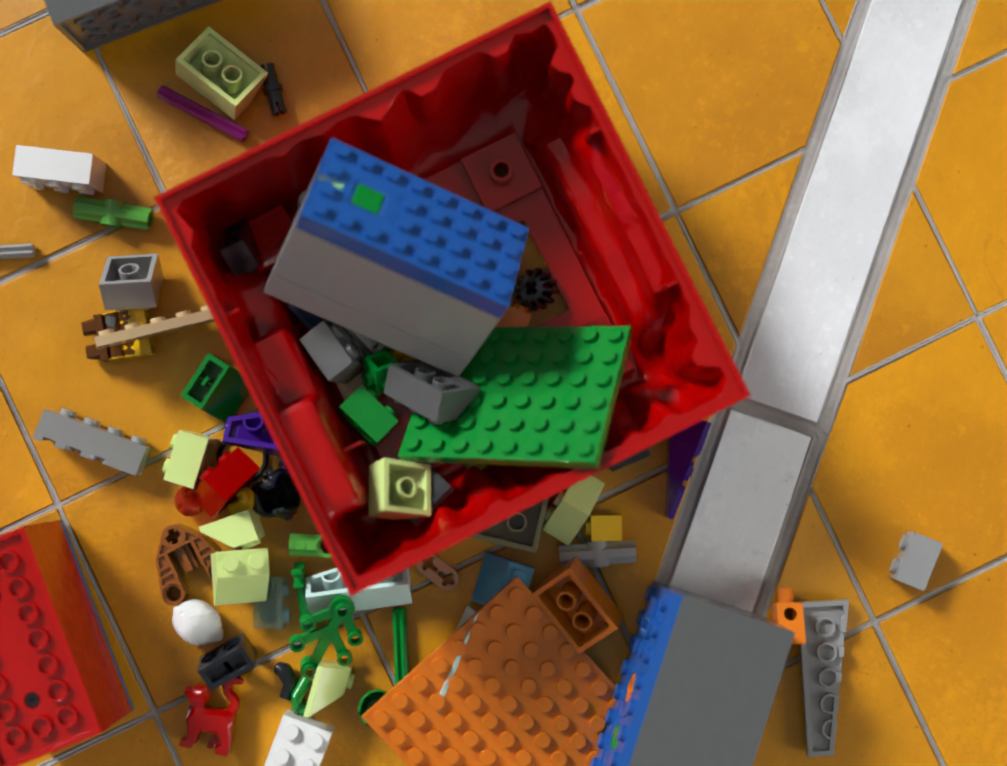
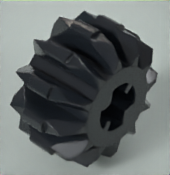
(541, 295)

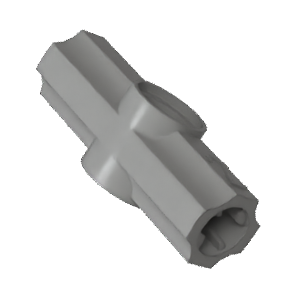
(599, 553)

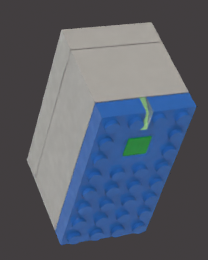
(398, 259)

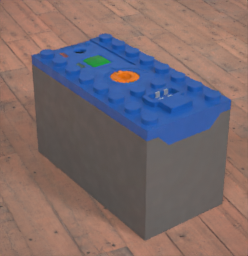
(693, 684)

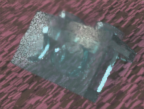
(273, 611)

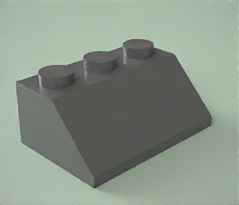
(429, 390)

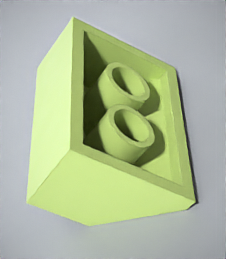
(220, 72)

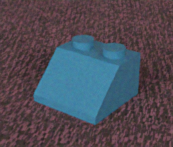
(496, 574)

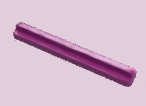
(202, 113)

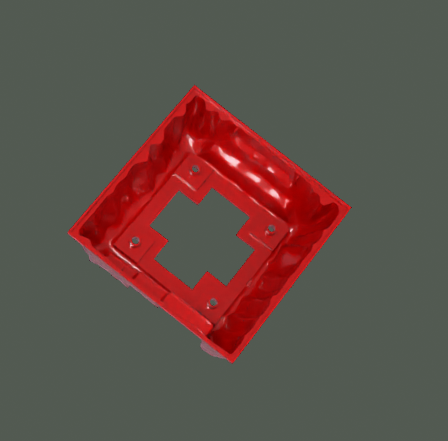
(487, 104)

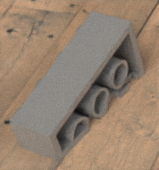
(93, 441)

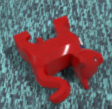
(211, 719)

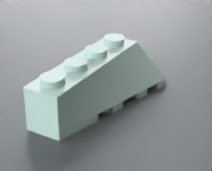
(329, 584)

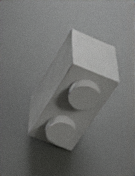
(915, 560)

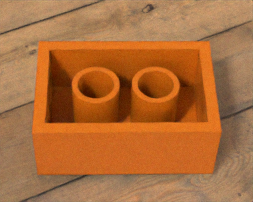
(577, 605)

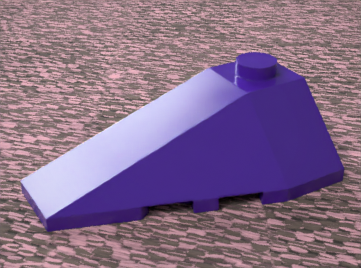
(250, 433)
(680, 452)

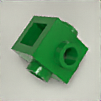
(375, 370)

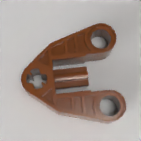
(168, 568)

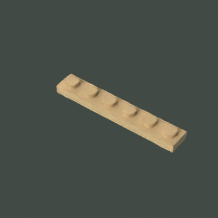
(156, 327)

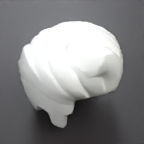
(197, 622)

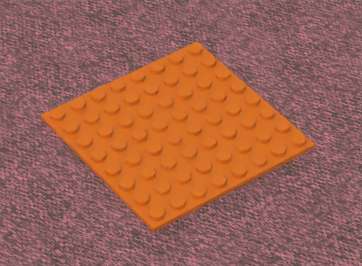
(513, 698)

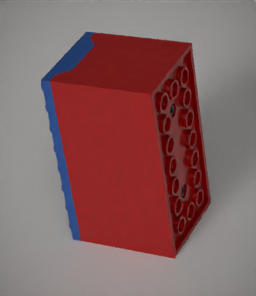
(53, 649)

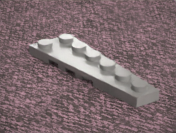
(821, 672)

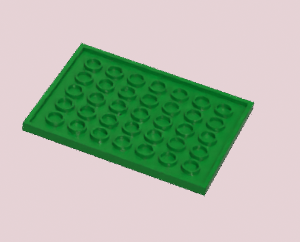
(538, 403)

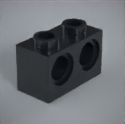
(227, 661)

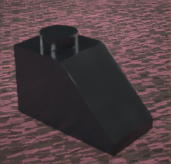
(240, 248)

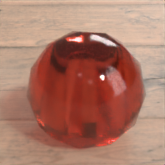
(185, 504)

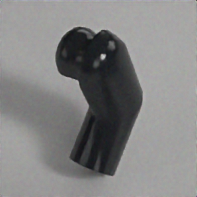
(288, 678)

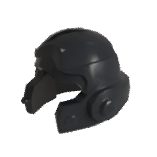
(276, 495)

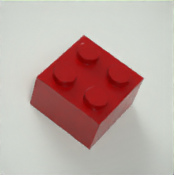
(221, 484)

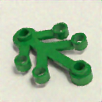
(327, 634)

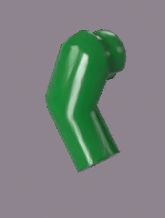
(298, 695)

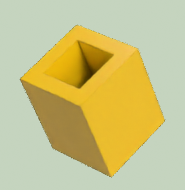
(604, 527)

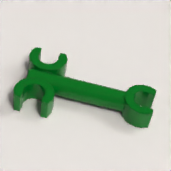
(300, 585)

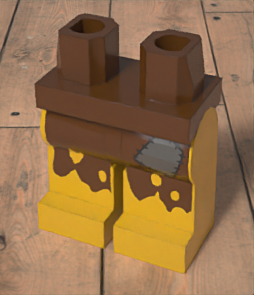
(118, 320)

